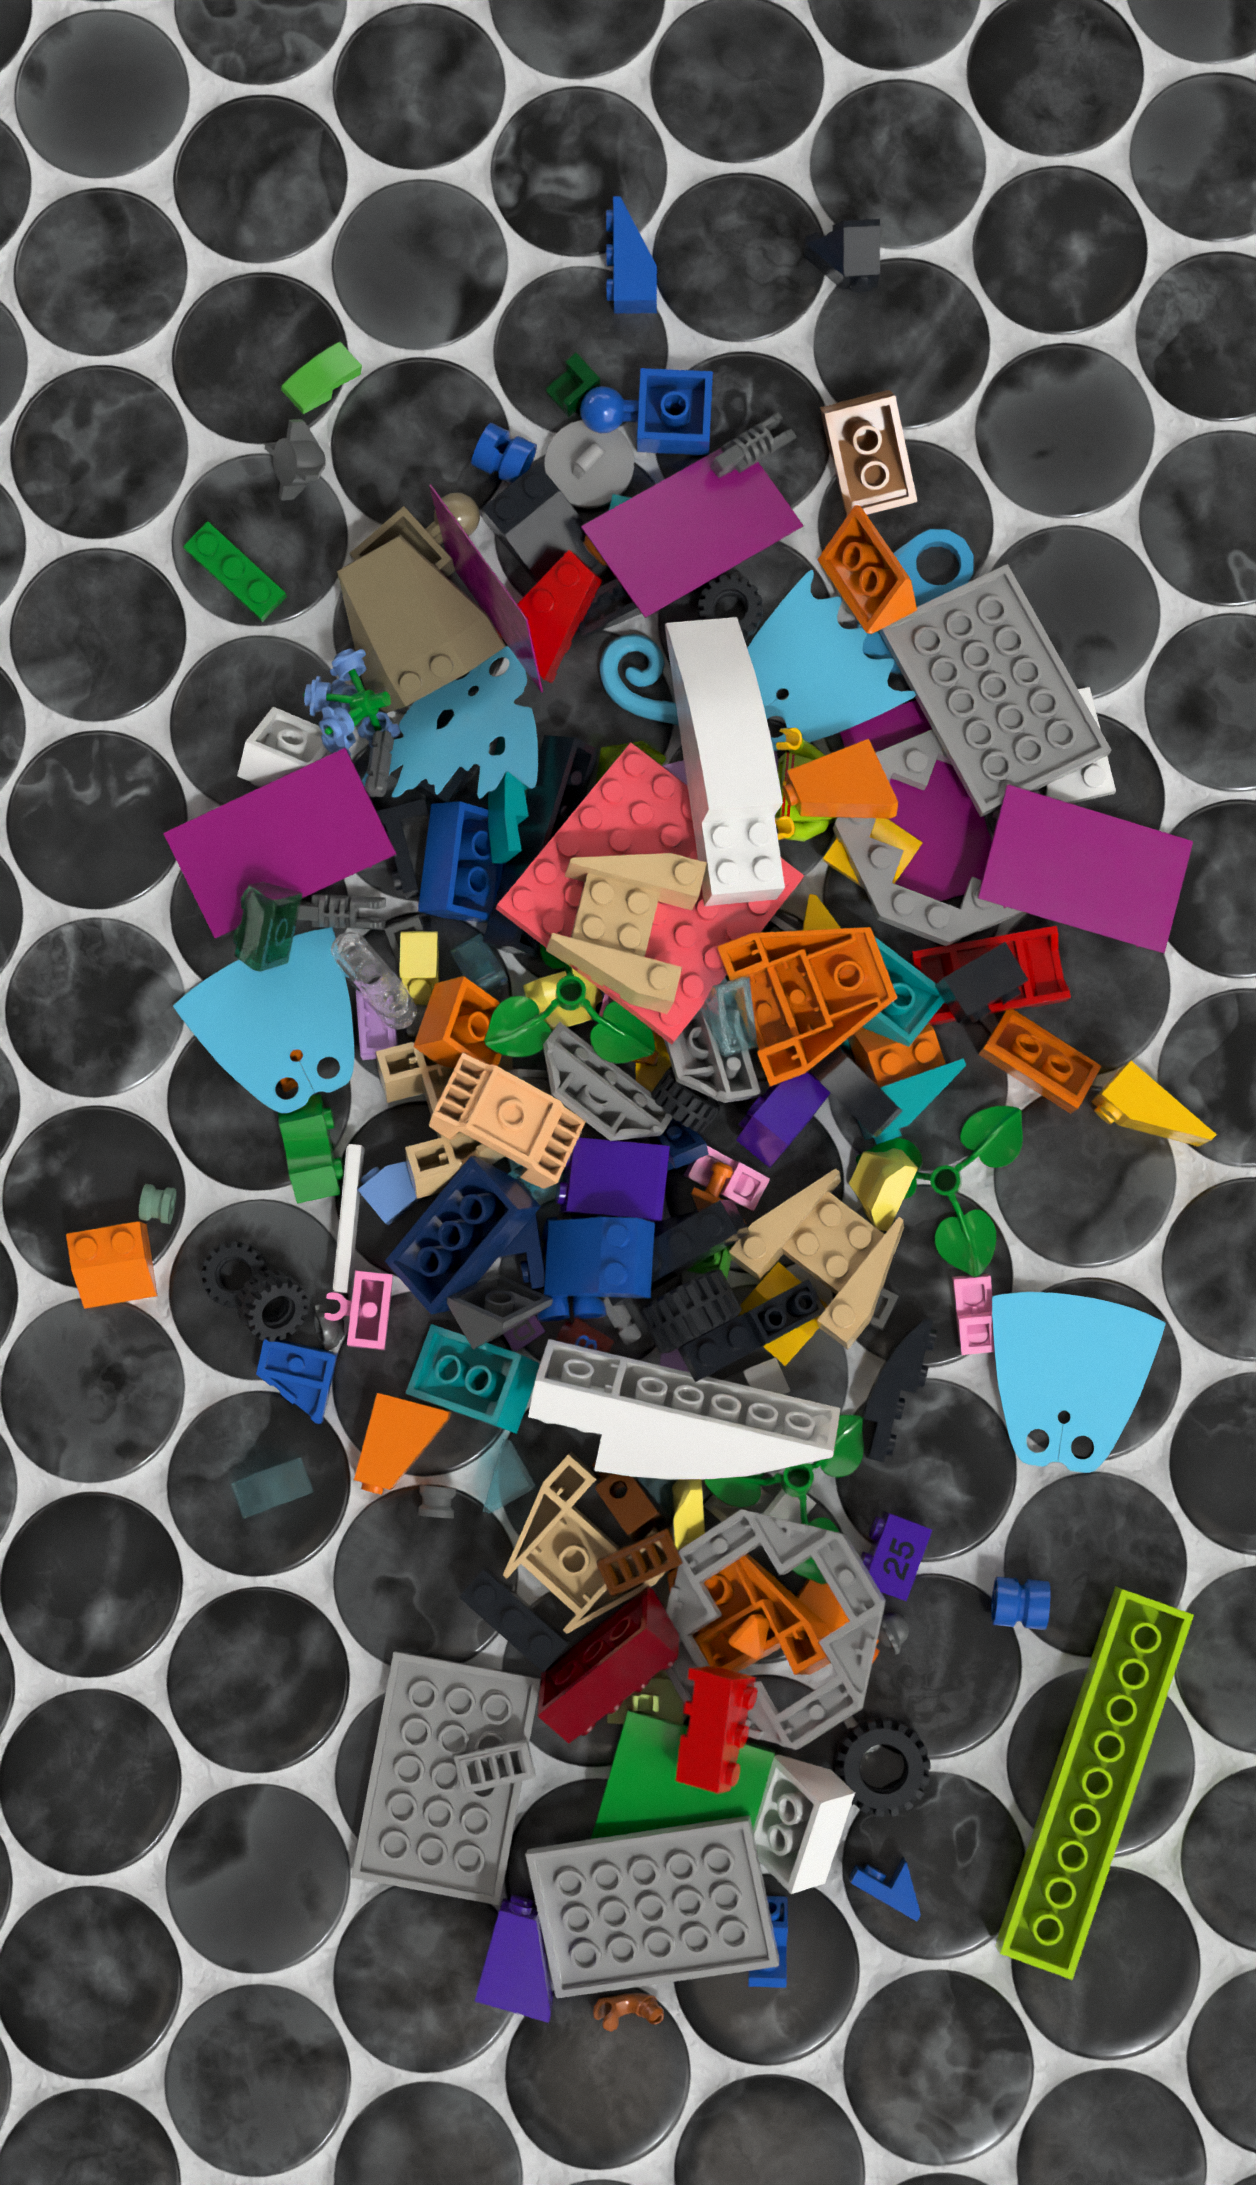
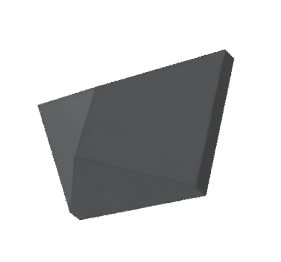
(494, 1308)

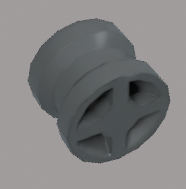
(436, 1501)

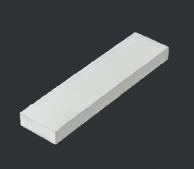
(348, 1219)

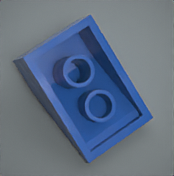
(599, 1257)

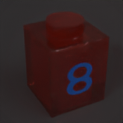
(584, 1336)

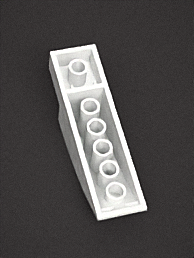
(726, 761)
(677, 1428)

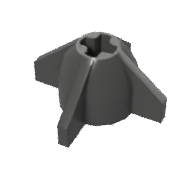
(296, 459)

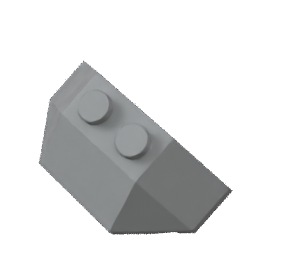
(703, 1068)
(600, 1089)

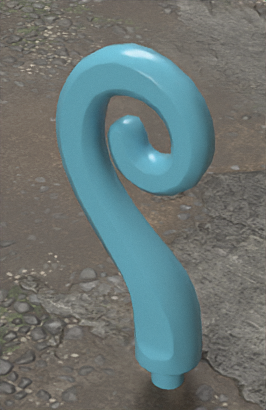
(620, 694)

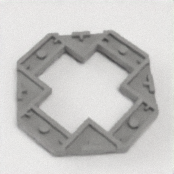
(877, 861)
(847, 1648)

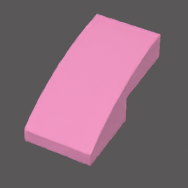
(745, 1183)
(974, 1313)

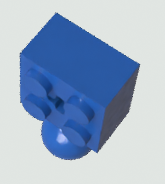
(659, 393)

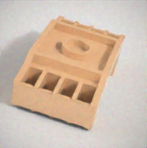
(508, 1119)

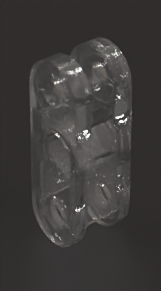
(388, 995)

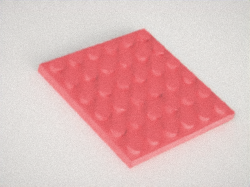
(636, 812)

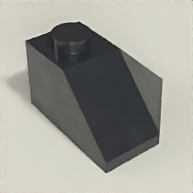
(848, 254)

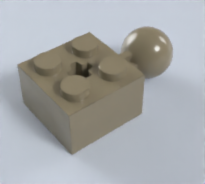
(424, 540)

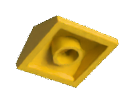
(773, 1284)

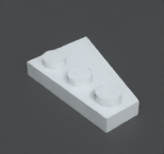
(1088, 782)

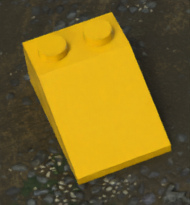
(1143, 1105)

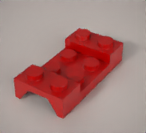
(1033, 950)

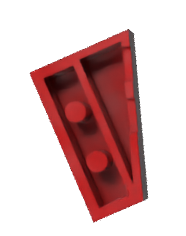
(557, 608)
(715, 1728)

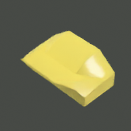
(543, 992)
(882, 1183)
(687, 1511)

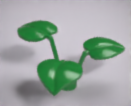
(521, 1031)
(997, 1140)
(796, 1482)

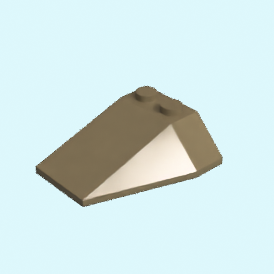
(412, 623)

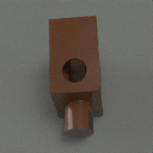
(634, 1510)

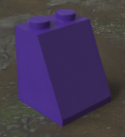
(614, 1180)
(517, 1964)

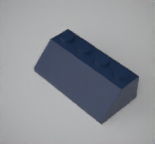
(462, 1233)

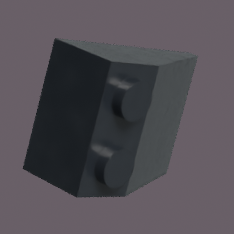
(536, 523)

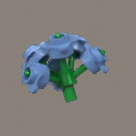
(348, 704)

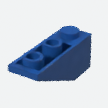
(634, 268)

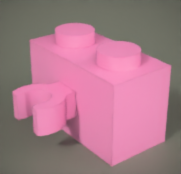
(367, 1310)

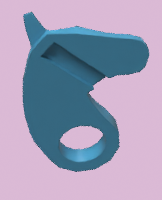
(874, 645)

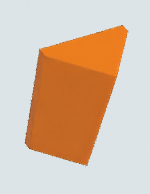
(867, 573)
(1040, 1060)

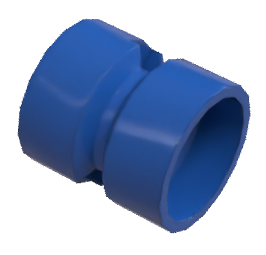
(503, 454)
(1020, 1603)

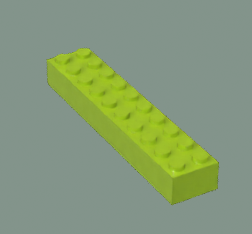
(1093, 1783)

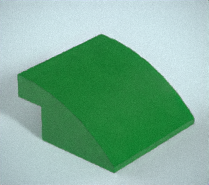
(643, 1786)

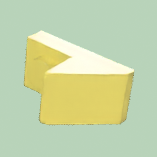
(419, 963)

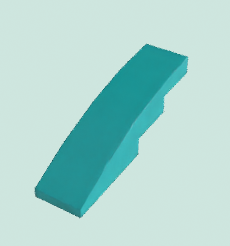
(505, 811)

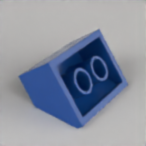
(458, 864)

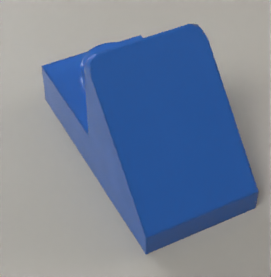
(897, 1893)

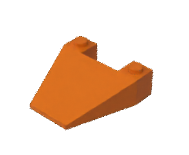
(750, 1589)

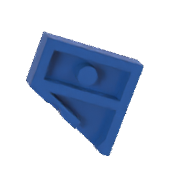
(299, 1373)

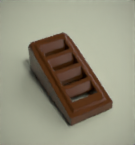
(609, 1575)

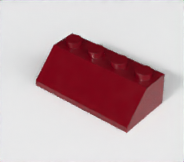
(607, 1666)

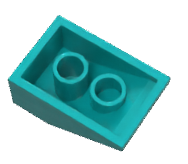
(915, 1003)
(914, 1096)
(477, 1383)

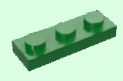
(235, 571)

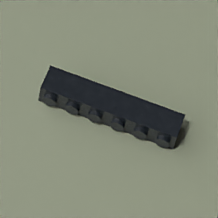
(561, 785)

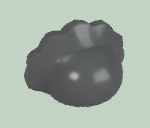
(328, 1332)
(893, 1631)

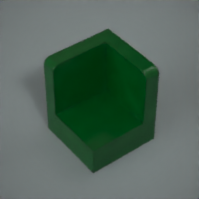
(573, 385)

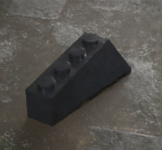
(690, 1239)

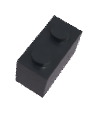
(982, 983)

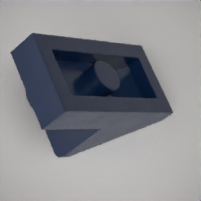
(684, 1144)
(529, 1243)

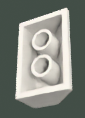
(800, 1822)

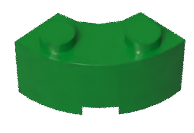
(310, 1151)

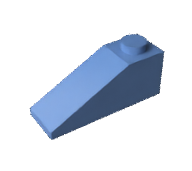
(389, 1191)

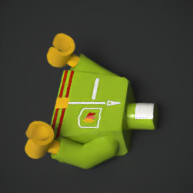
(787, 819)

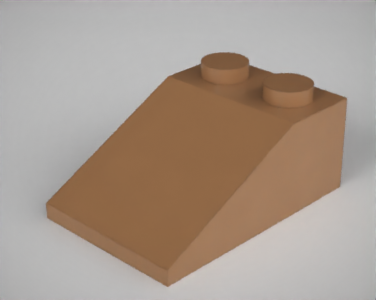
(869, 452)

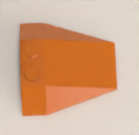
(808, 992)

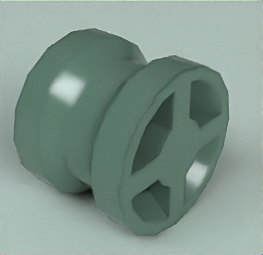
(157, 1203)

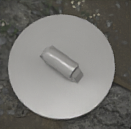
(589, 465)

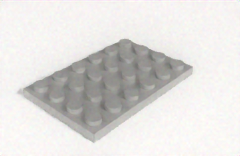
(994, 689)
(415, 1818)
(653, 1907)

